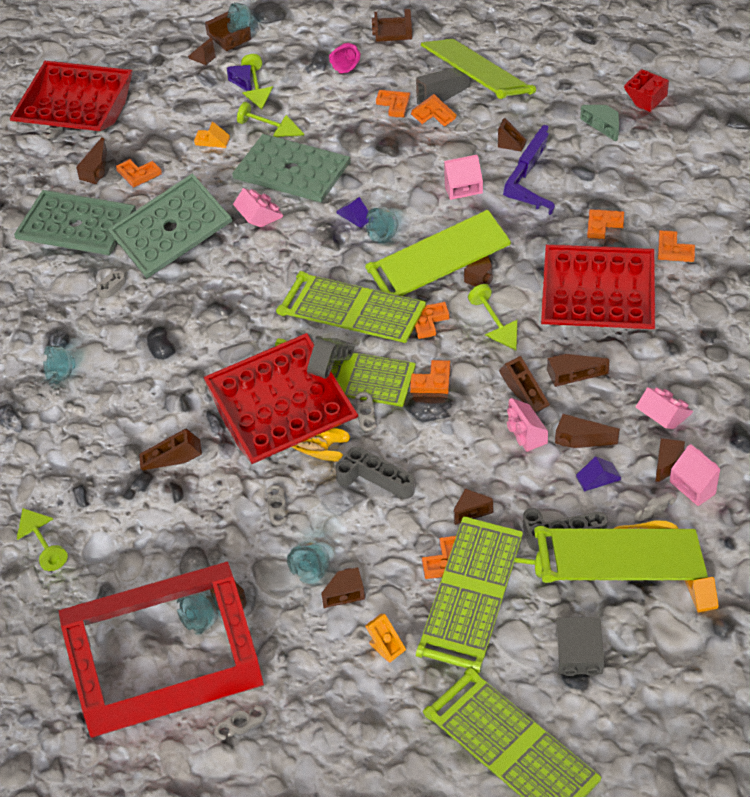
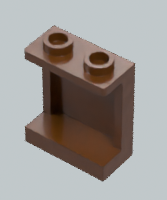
(392, 28)
(218, 31)

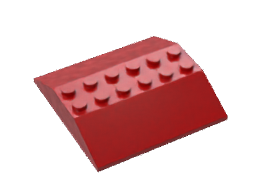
(74, 96)
(599, 287)
(275, 402)

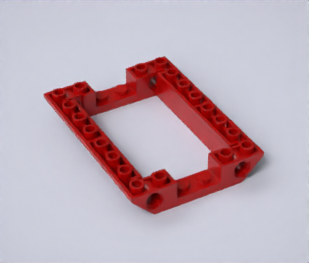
(174, 698)

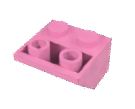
(463, 177)
(257, 208)
(663, 407)
(526, 425)
(695, 475)

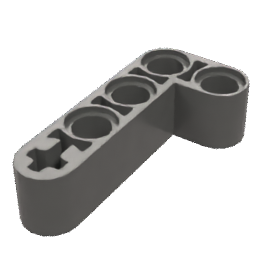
(324, 354)
(376, 470)
(532, 518)

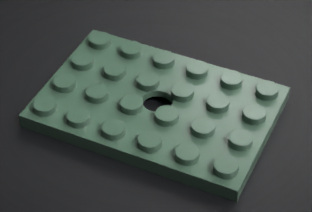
(312, 177)
(54, 211)
(144, 234)

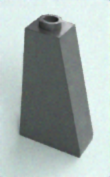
(442, 84)

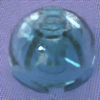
(239, 16)
(382, 224)
(58, 363)
(309, 561)
(198, 612)

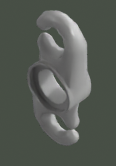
(54, 132)
(363, 419)
(655, 507)
(274, 512)
(233, 729)

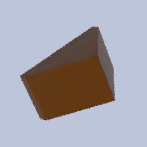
(205, 53)
(510, 137)
(472, 506)

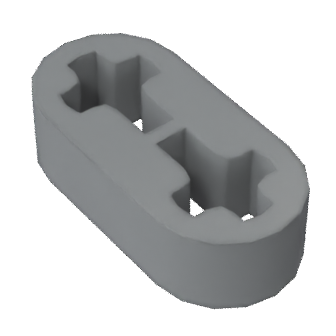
(111, 284)

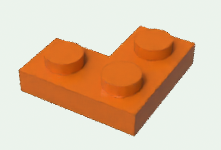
(396, 100)
(433, 108)
(138, 175)
(601, 219)
(670, 250)
(431, 313)
(434, 382)
(435, 565)

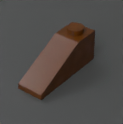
(93, 165)
(574, 368)
(523, 384)
(584, 433)
(172, 451)

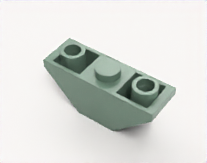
(602, 119)

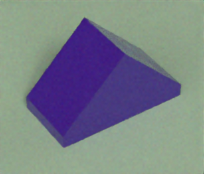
(240, 76)
(355, 212)
(597, 474)

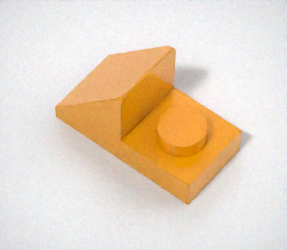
(213, 137)
(703, 593)
(384, 638)

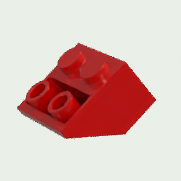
(647, 89)

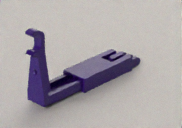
(525, 164)

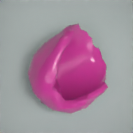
(345, 57)

